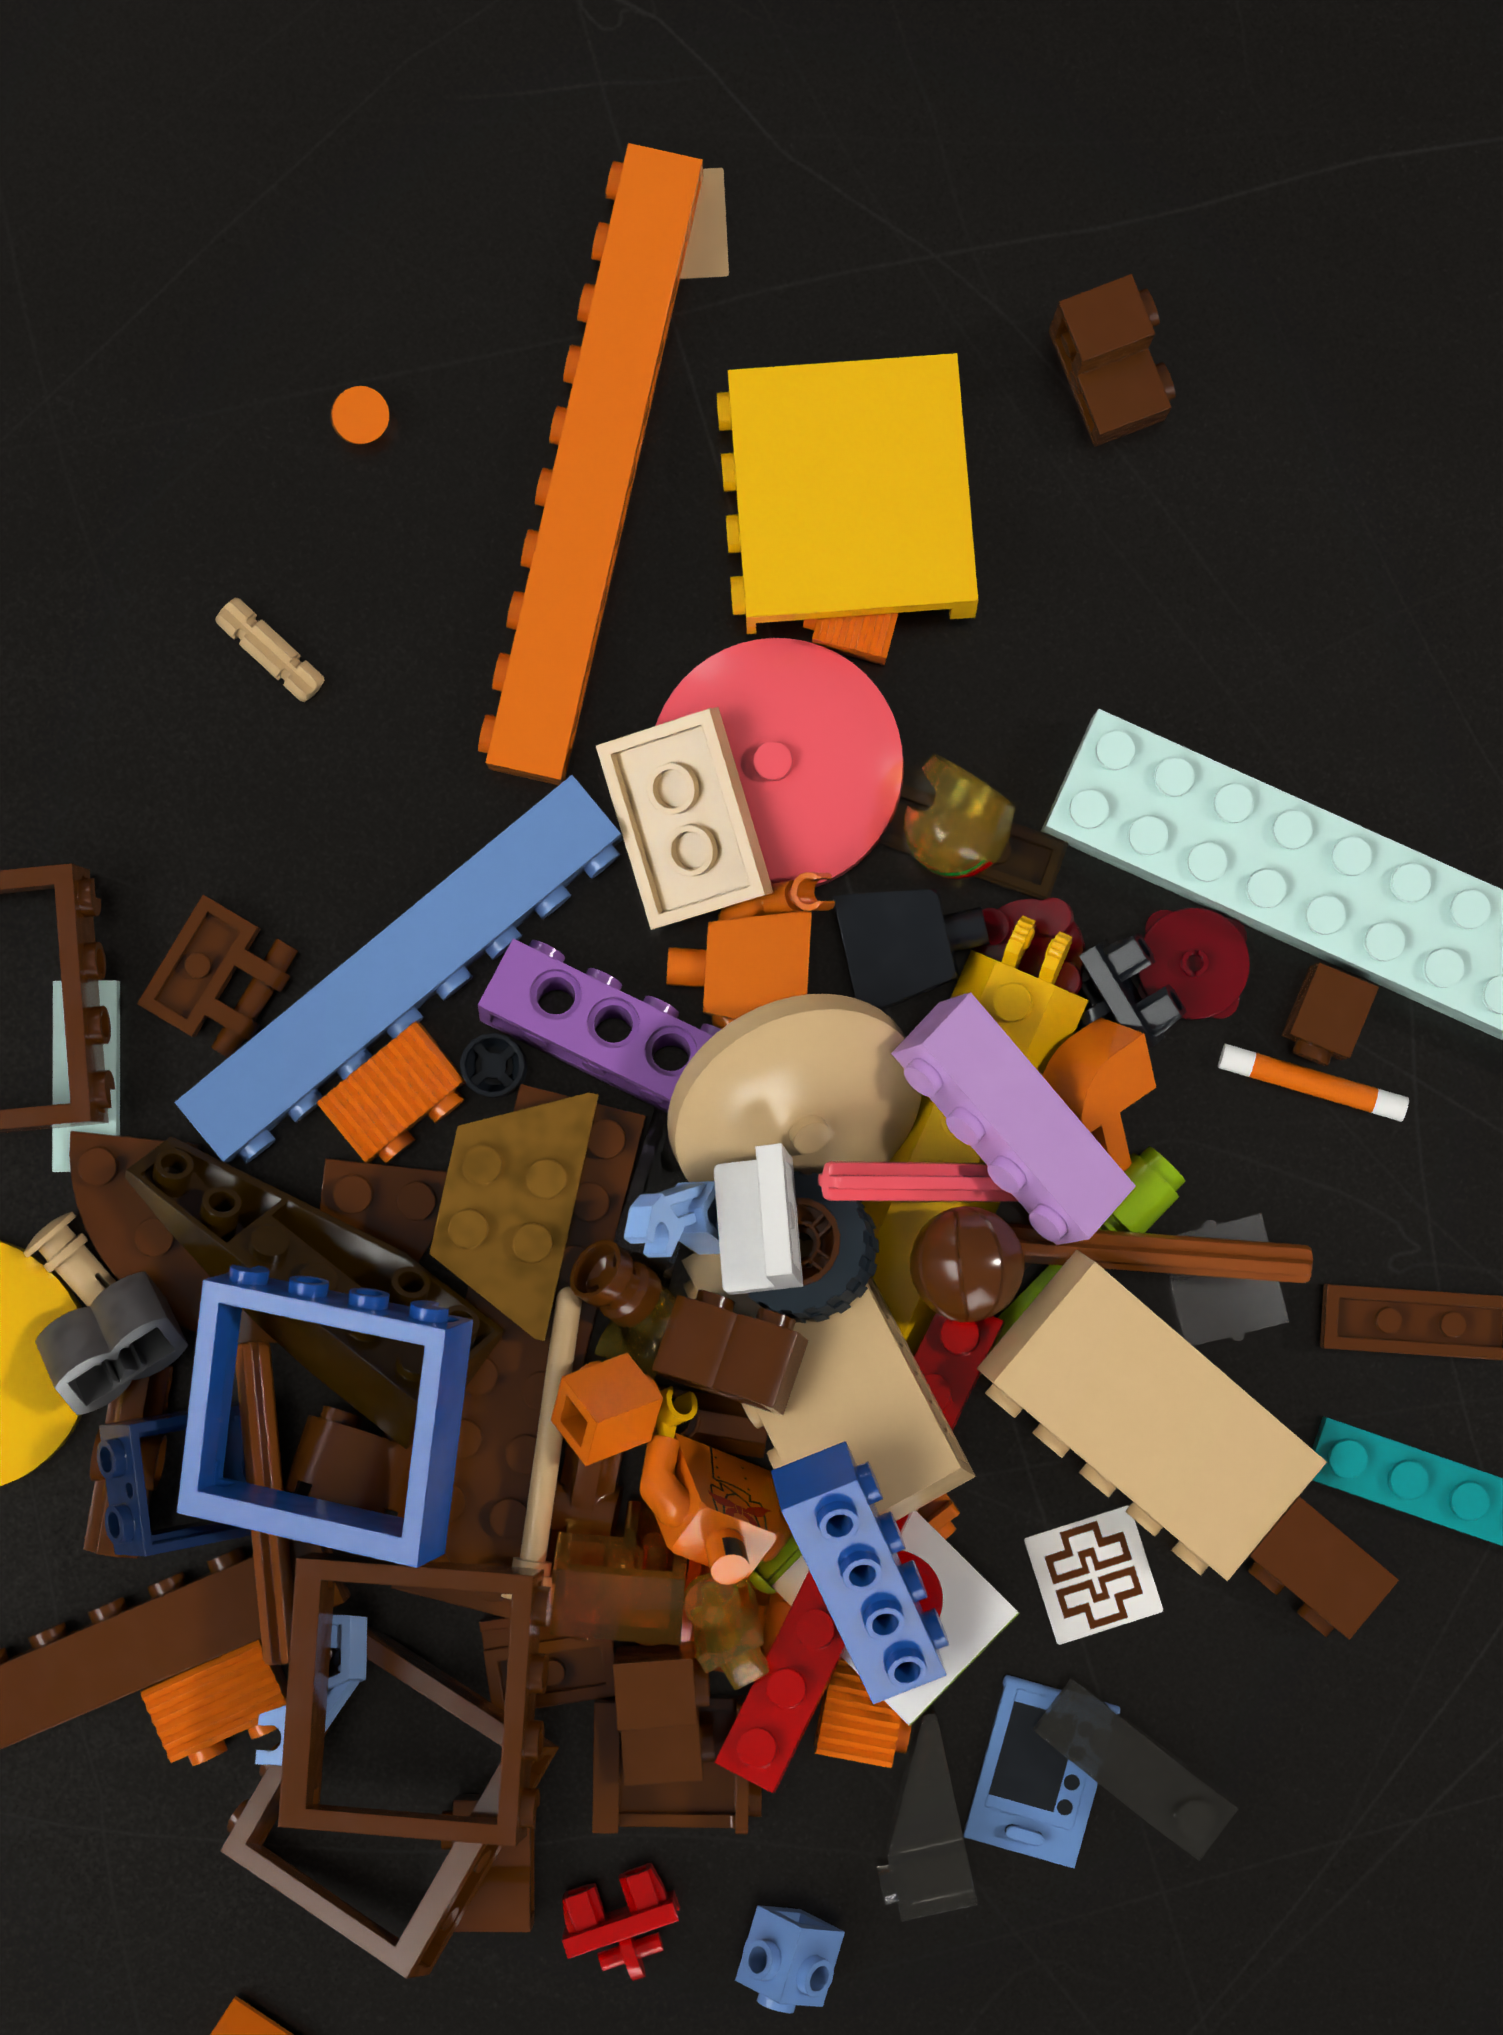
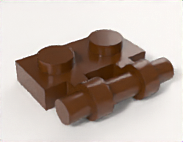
(201, 966)

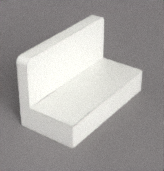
(758, 1222)

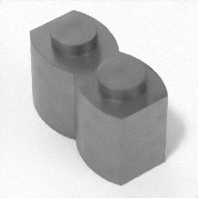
(107, 1345)

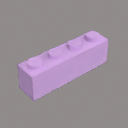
(1013, 1120)

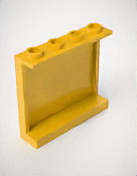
(848, 490)

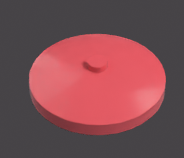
(809, 749)

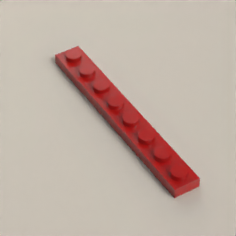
(808, 1640)

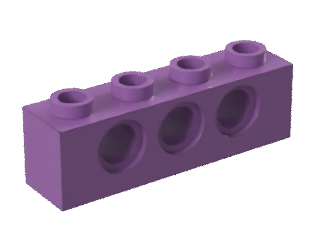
(536, 969)

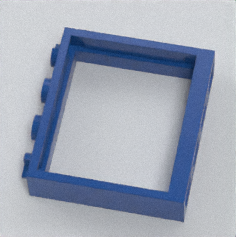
(210, 1496)

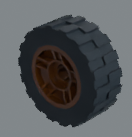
(838, 1261)

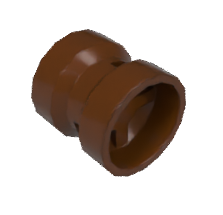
(615, 1283)

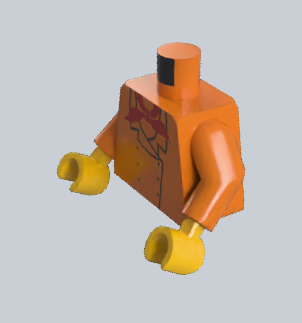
(708, 1500)

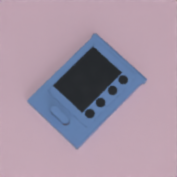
(1029, 1783)

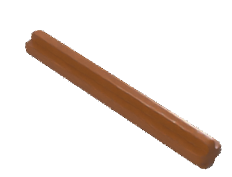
(1176, 1254)
(264, 1469)

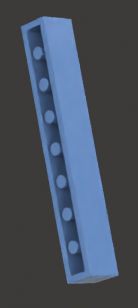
(400, 971)

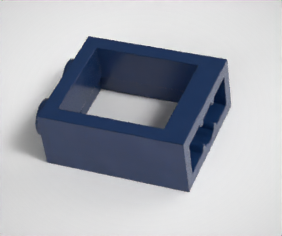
(122, 1467)

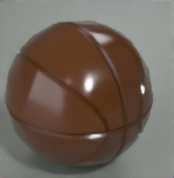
(967, 1264)

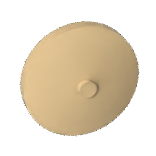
(798, 1076)

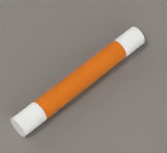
(1313, 1082)

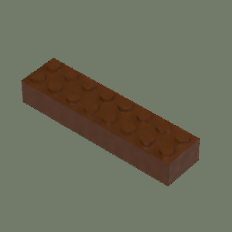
(507, 1390)

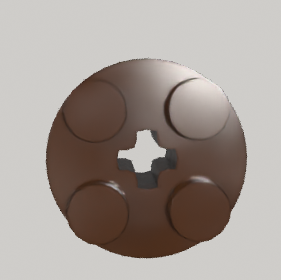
(350, 1464)

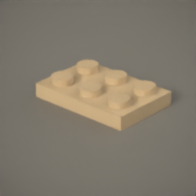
(684, 818)

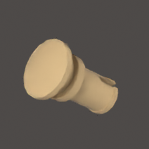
(70, 1258)

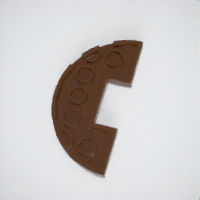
(377, 1198)

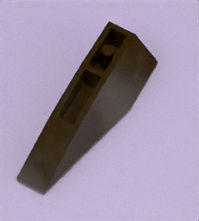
(244, 1222)

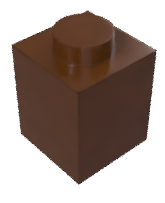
(1328, 1014)

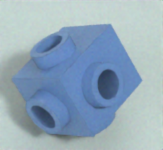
(789, 1958)

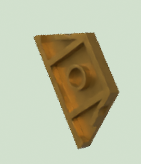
(513, 1205)

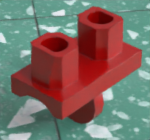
(646, 1910)

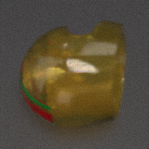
(964, 825)

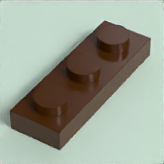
(1412, 1322)

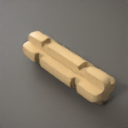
(269, 649)

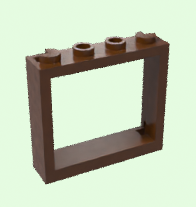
(84, 1019)
(309, 1688)
(462, 1869)

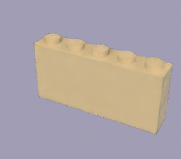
(858, 1389)
(1149, 1417)

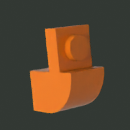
(1099, 1077)

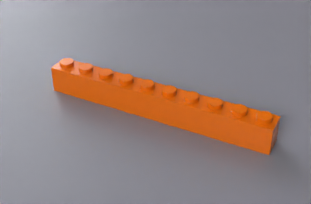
(594, 464)

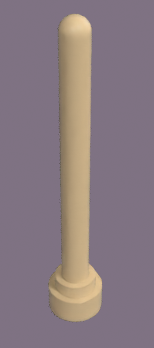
(548, 1439)

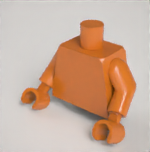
(753, 951)

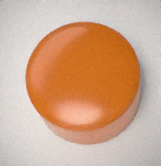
(360, 415)

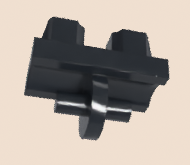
(1111, 970)

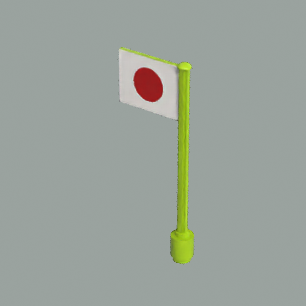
(964, 1600)

